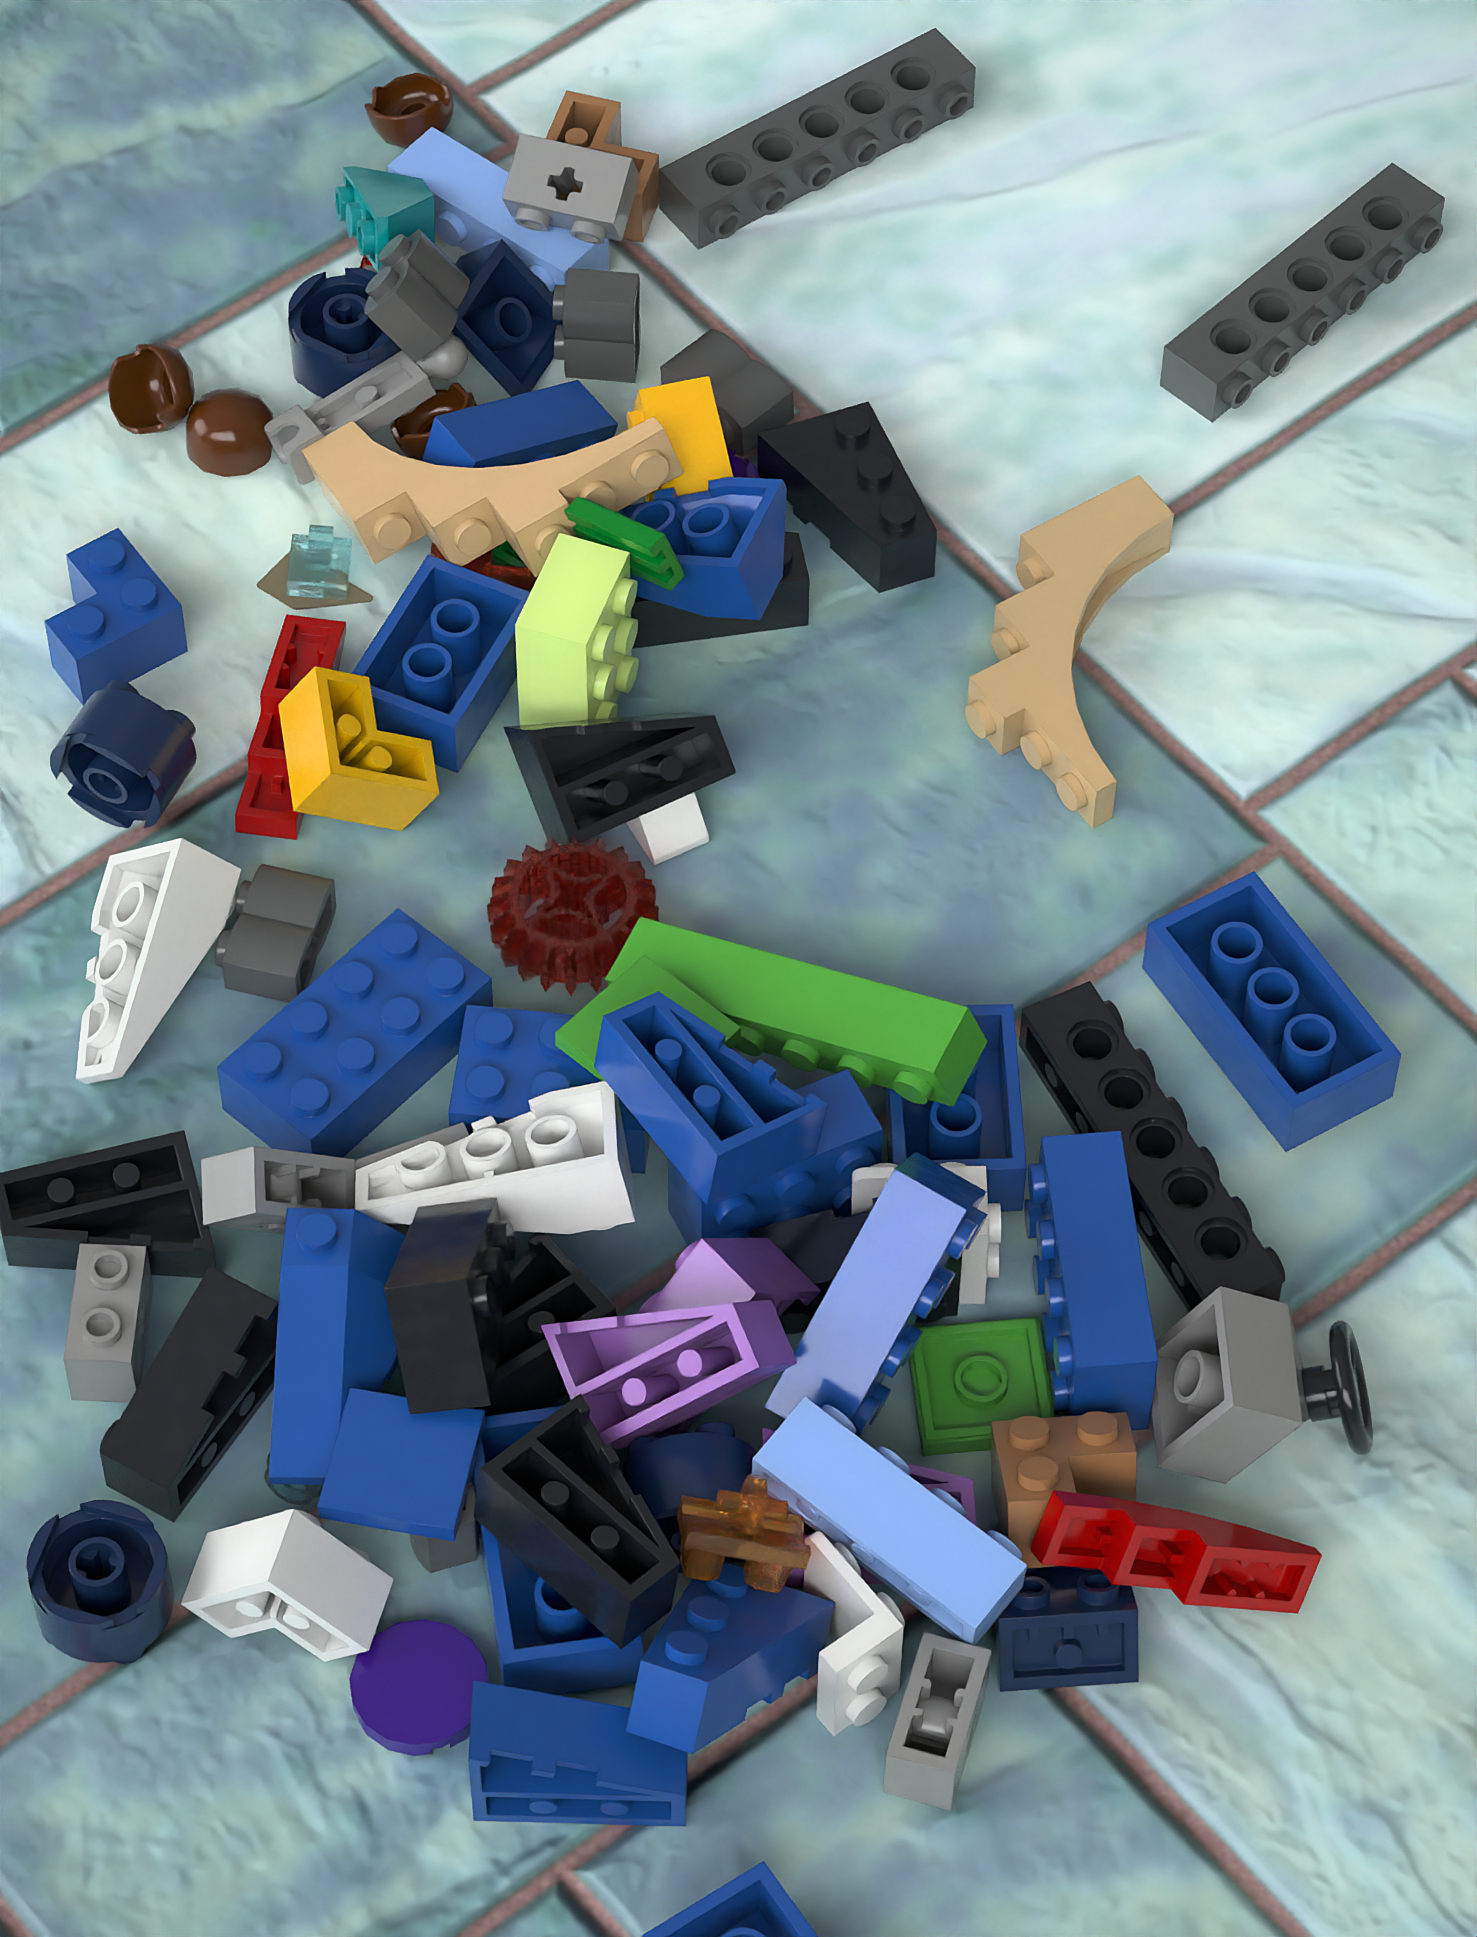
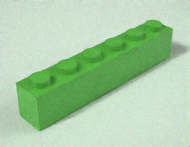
(819, 1014)

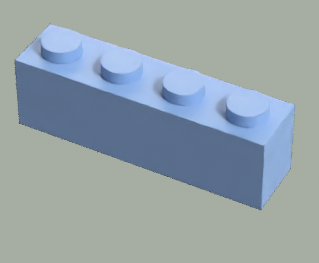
(473, 214)
(890, 1521)

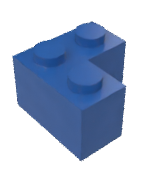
(120, 621)

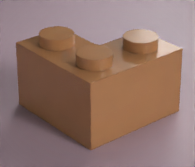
(597, 126)
(1066, 1454)

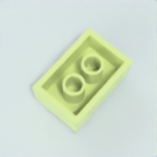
(577, 635)

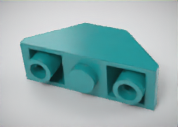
(381, 207)

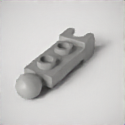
(370, 401)

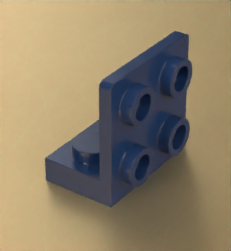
(1067, 1632)

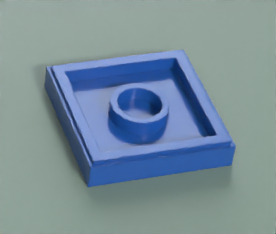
(401, 1467)

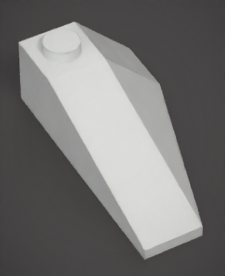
(155, 924)
(549, 1168)

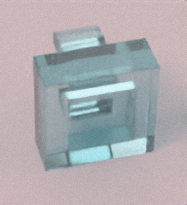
(319, 564)

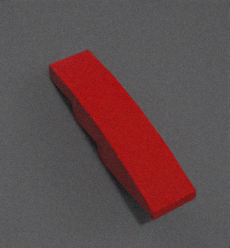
(266, 797)
(1175, 1550)

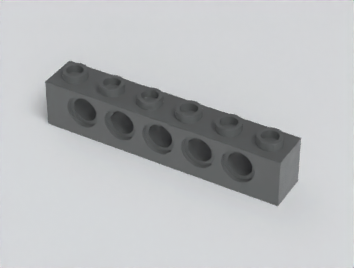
(816, 138)
(1302, 293)

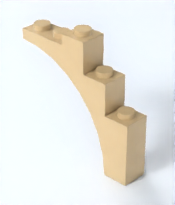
(472, 510)
(1067, 577)

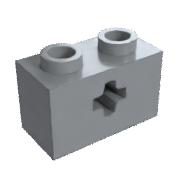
(552, 167)
(258, 1184)
(108, 1322)
(937, 1721)

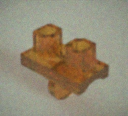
(745, 1528)

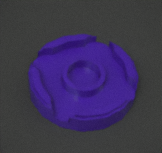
(416, 1686)

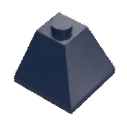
(506, 317)

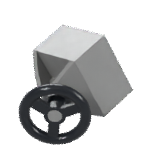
(1238, 1386)

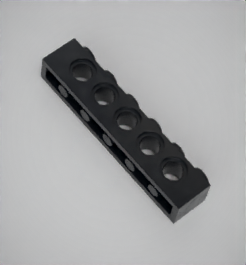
(1083, 1025)

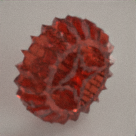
(579, 893)

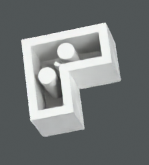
(291, 1579)

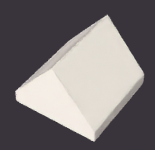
(670, 829)

